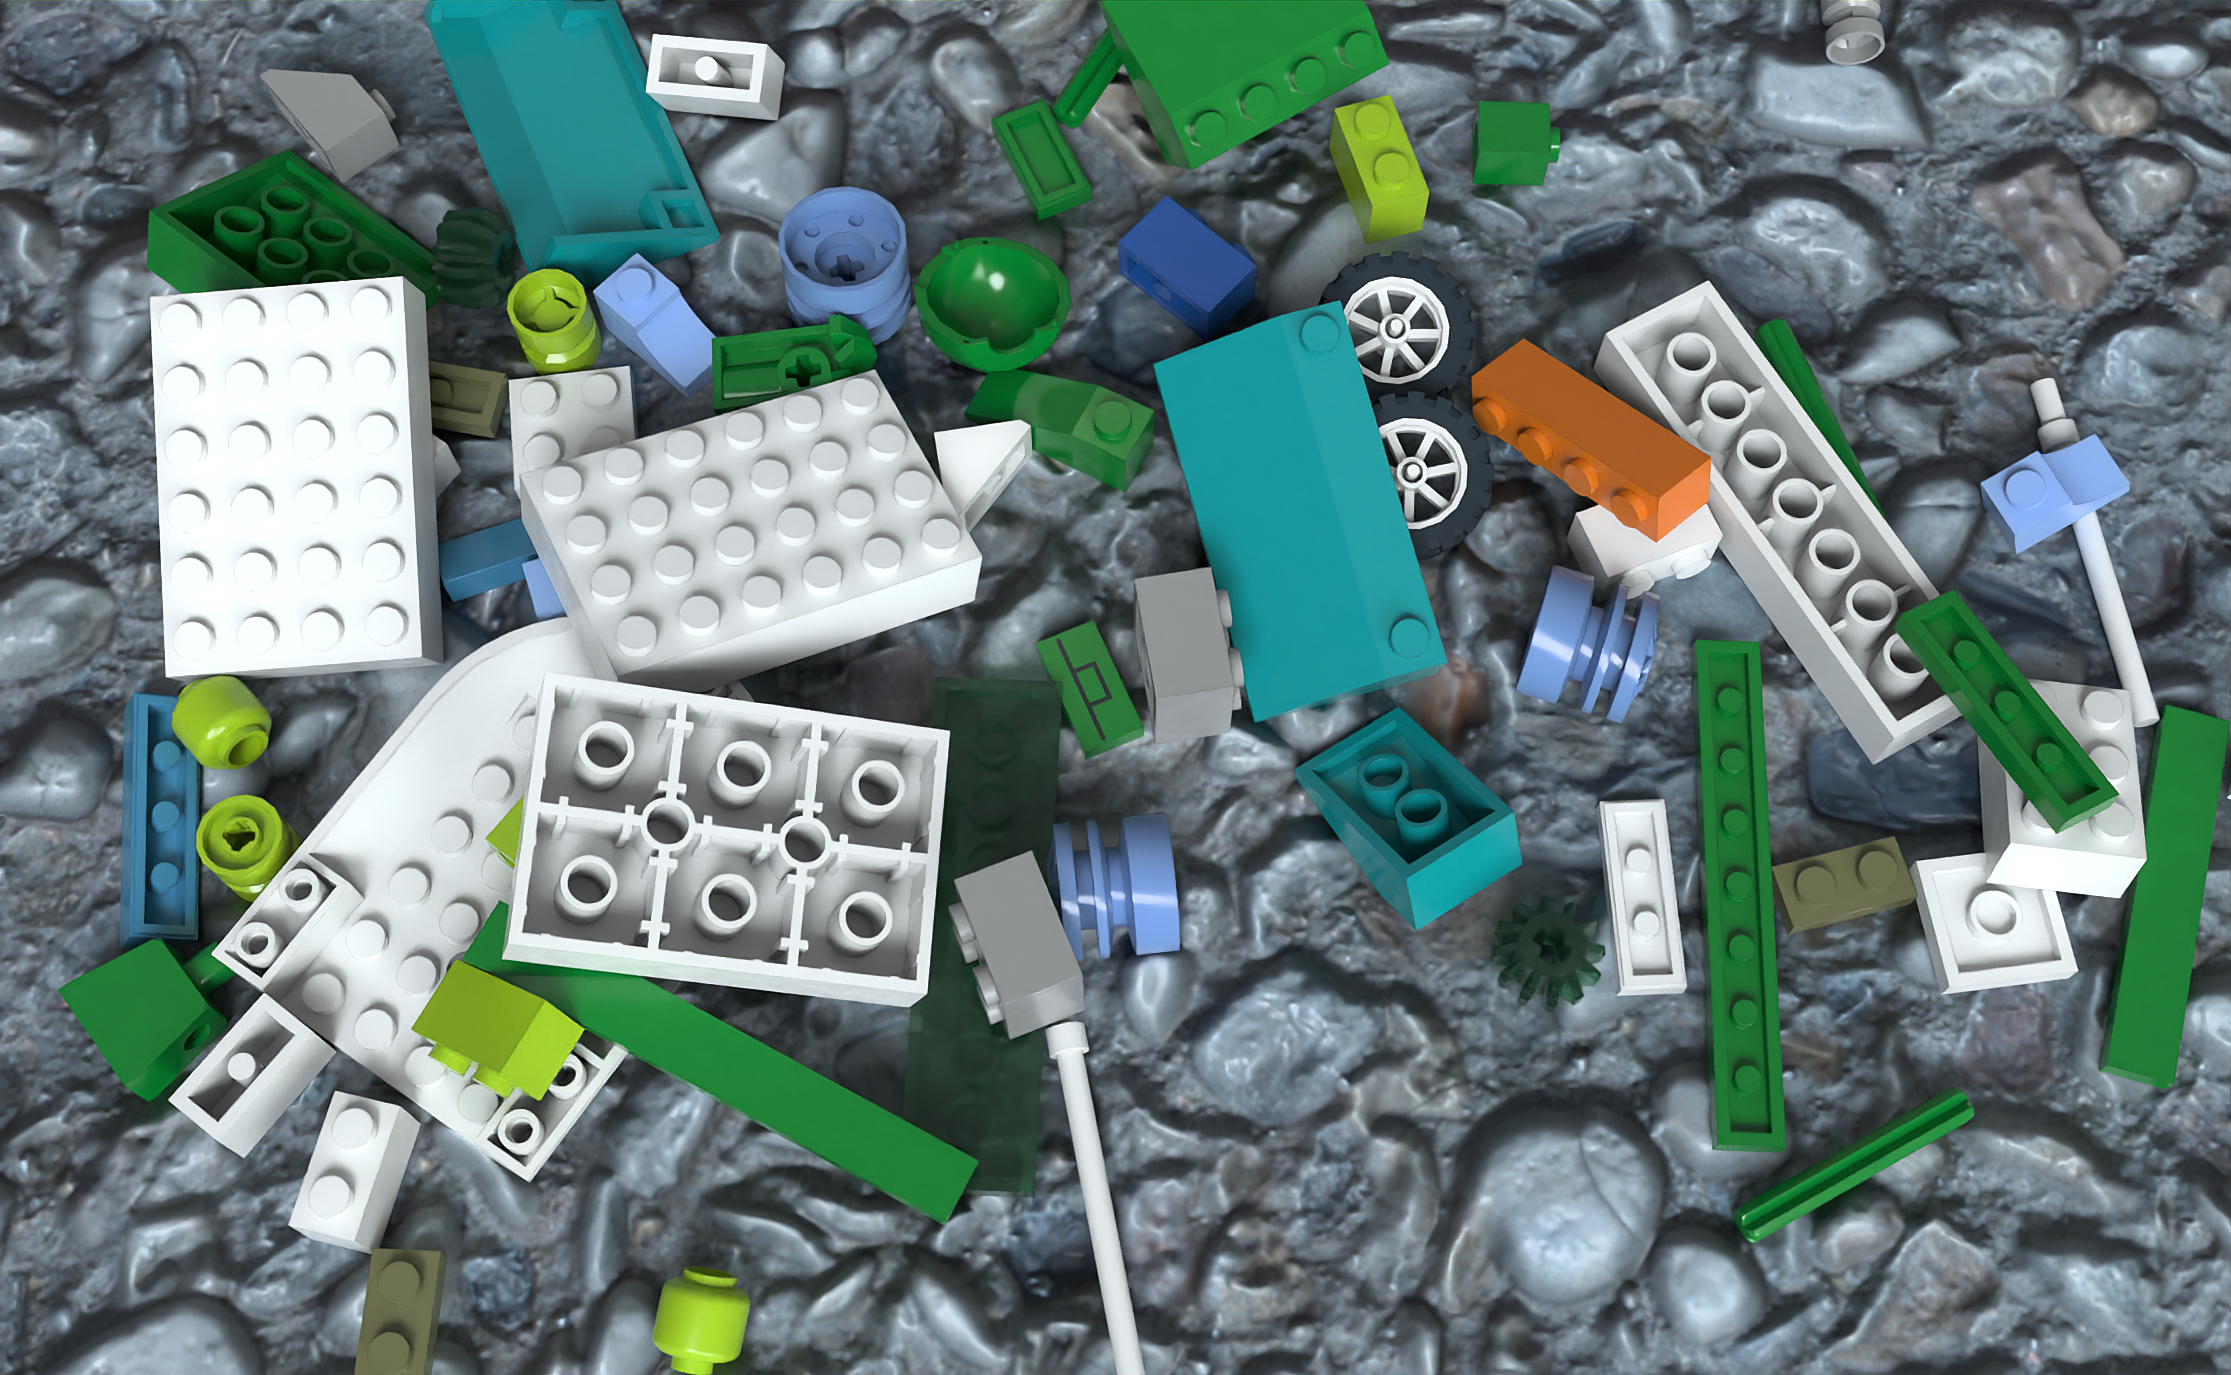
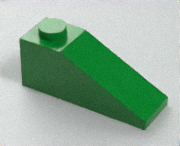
(1071, 422)

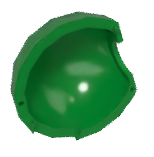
(992, 303)

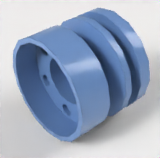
(846, 258)
(1589, 644)
(1117, 885)

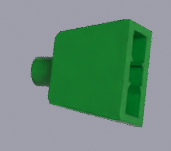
(150, 1011)

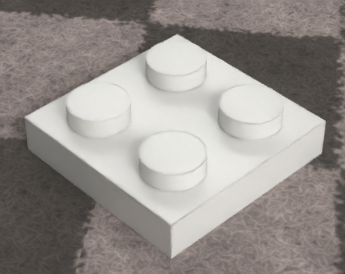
(570, 416)
(1988, 931)

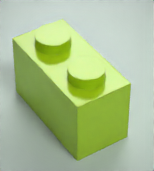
(1378, 169)
(497, 1030)

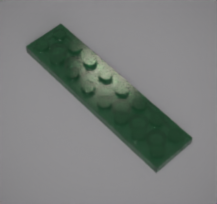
(999, 802)

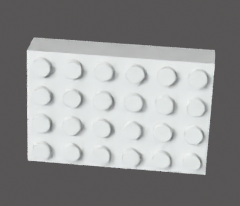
(296, 480)
(749, 538)
(728, 843)

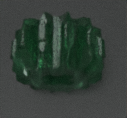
(474, 258)
(1572, 961)

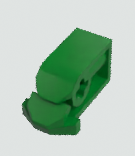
(787, 361)

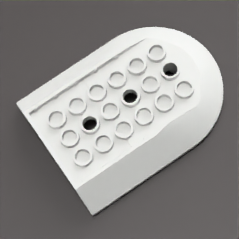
(404, 883)

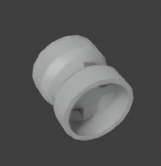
(1853, 30)

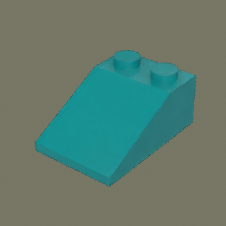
(1412, 817)

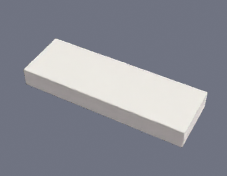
(1641, 897)

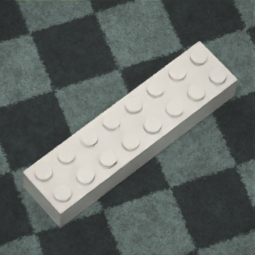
(1786, 513)

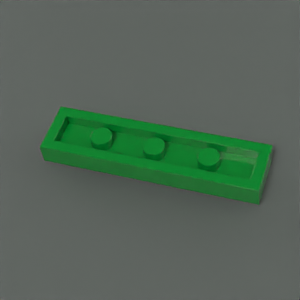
(2006, 711)

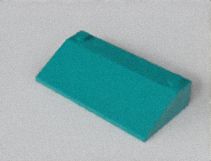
(570, 133)
(1299, 512)

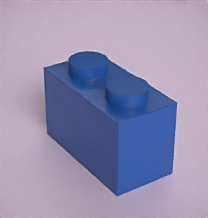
(1187, 267)

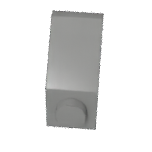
(334, 117)

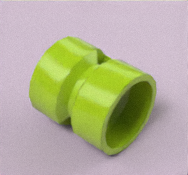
(554, 322)
(246, 843)

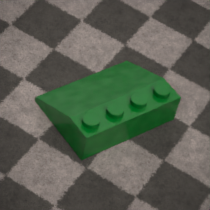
(1237, 67)
(278, 229)

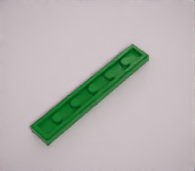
(2165, 899)

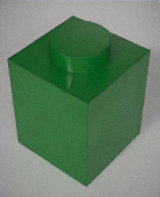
(1513, 143)

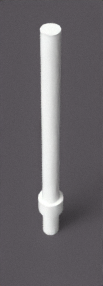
(2056, 434)
(1067, 1044)

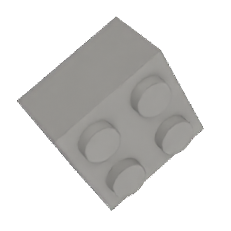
(1186, 655)
(1022, 949)

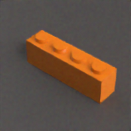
(1591, 440)

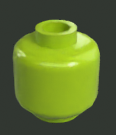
(221, 722)
(701, 1319)

